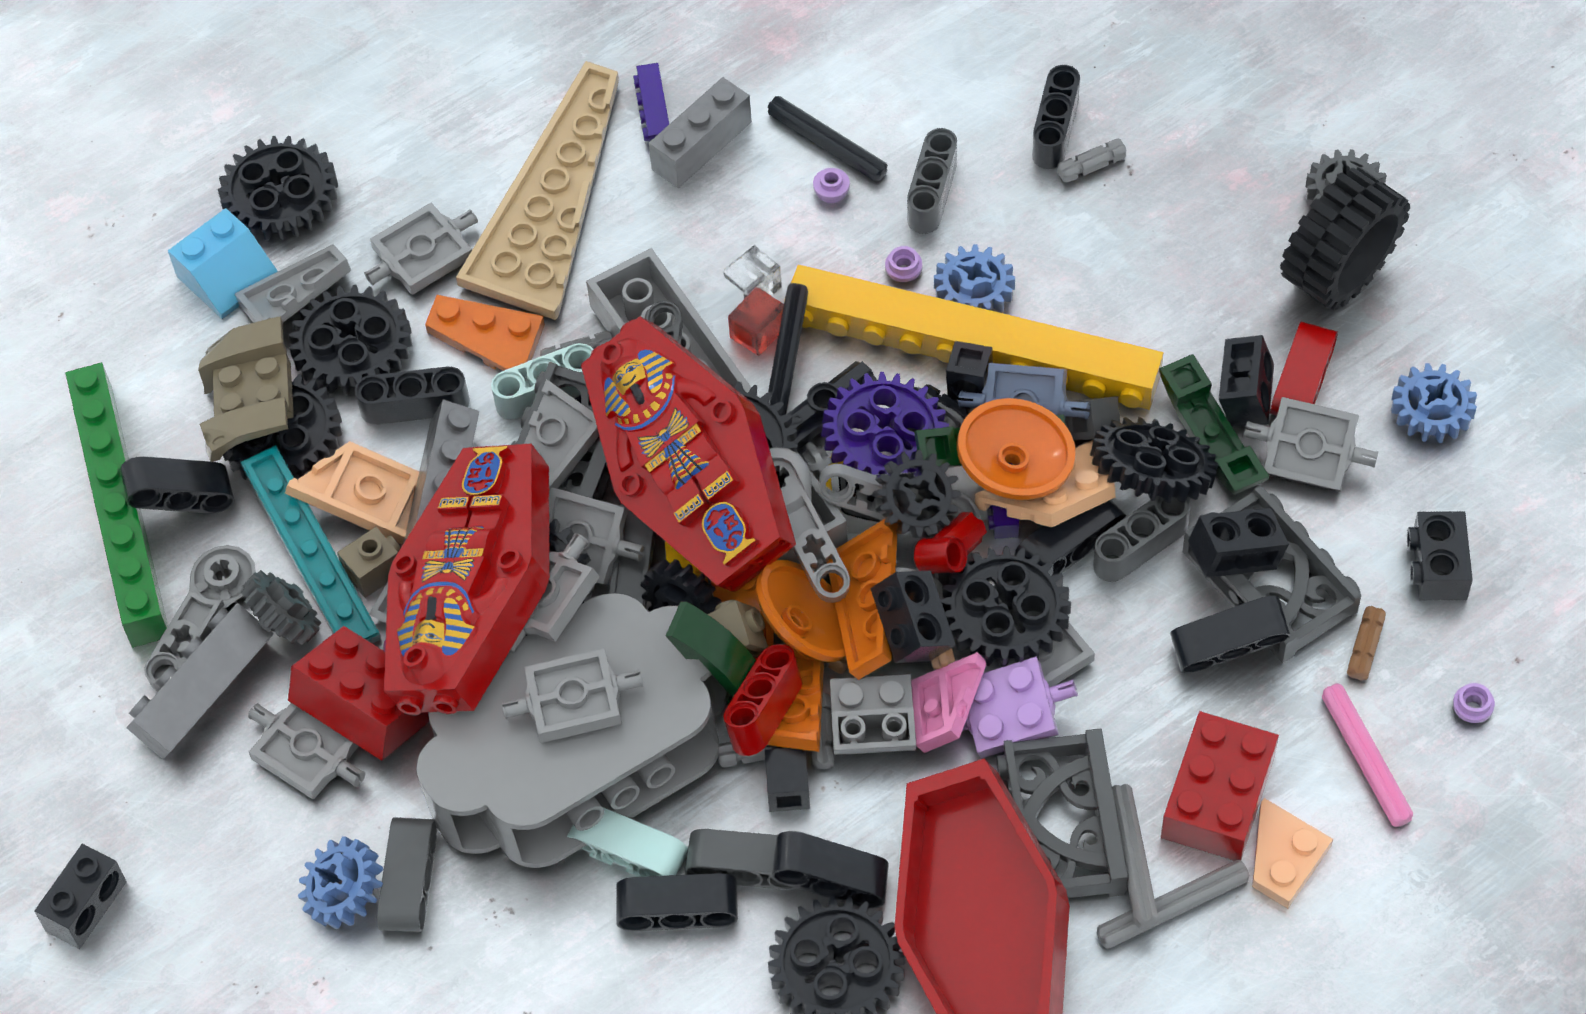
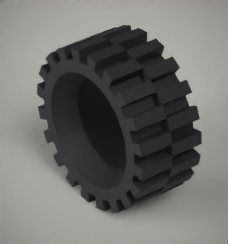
(1345, 238)

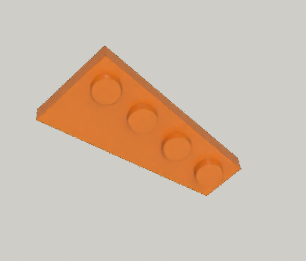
(869, 561)

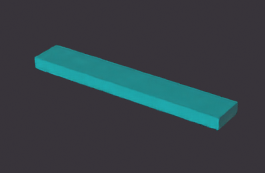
(308, 546)

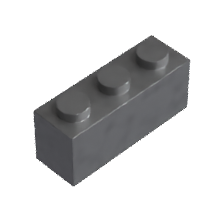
(700, 132)

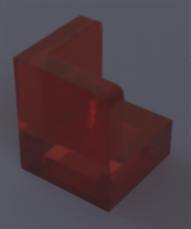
(756, 321)

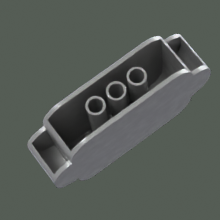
(504, 789)

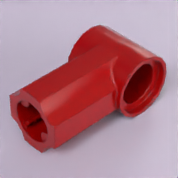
(950, 547)

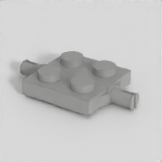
(421, 248)
(1311, 444)
(597, 522)
(564, 593)
(572, 695)
(302, 750)

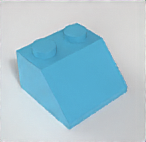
(220, 262)

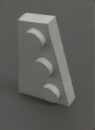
(293, 286)
(561, 432)

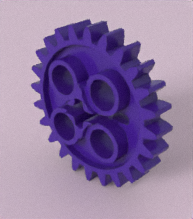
(883, 427)

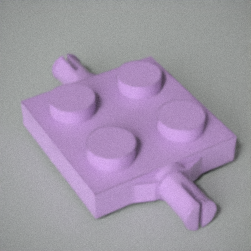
(1014, 706)

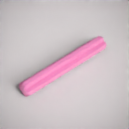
(1367, 755)

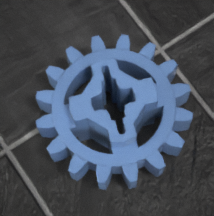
(975, 279)
(1435, 402)
(335, 902)

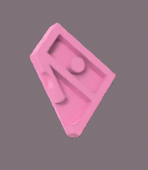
(944, 701)

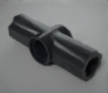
(808, 416)

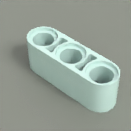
(522, 379)
(632, 845)

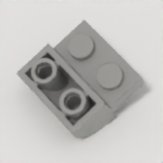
(872, 714)

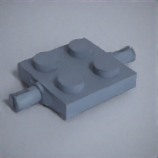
(1028, 383)

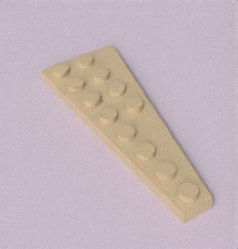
(537, 226)

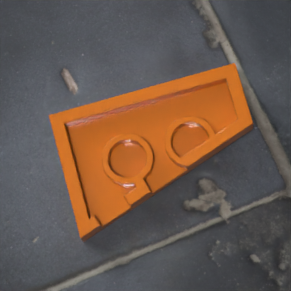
(487, 331)
(802, 721)

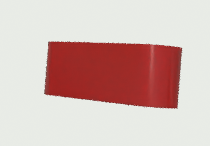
(1305, 365)
(763, 700)

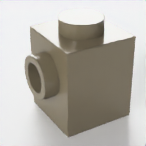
(369, 560)
(744, 623)

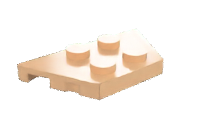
(360, 489)
(1079, 493)

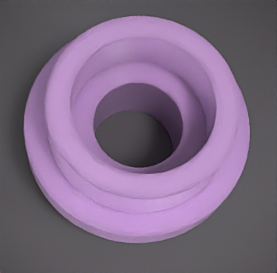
(831, 192)
(903, 256)
(1473, 693)

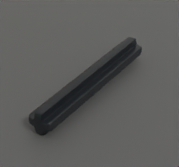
(827, 138)
(788, 344)

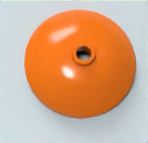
(1020, 435)
(798, 613)

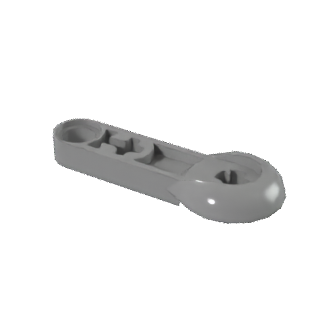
(867, 486)
(807, 524)
(202, 603)

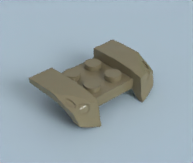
(249, 385)

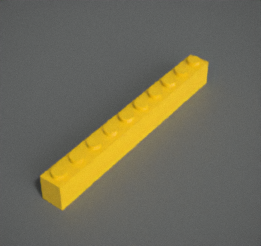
(933, 324)

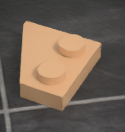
(1285, 853)

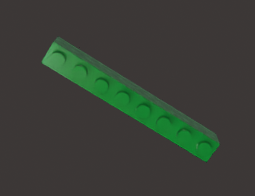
(120, 524)

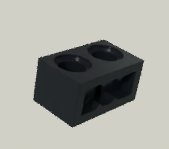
(1246, 381)
(1238, 542)
(1448, 556)
(913, 616)
(80, 896)

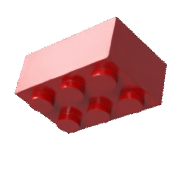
(345, 690)
(1219, 786)

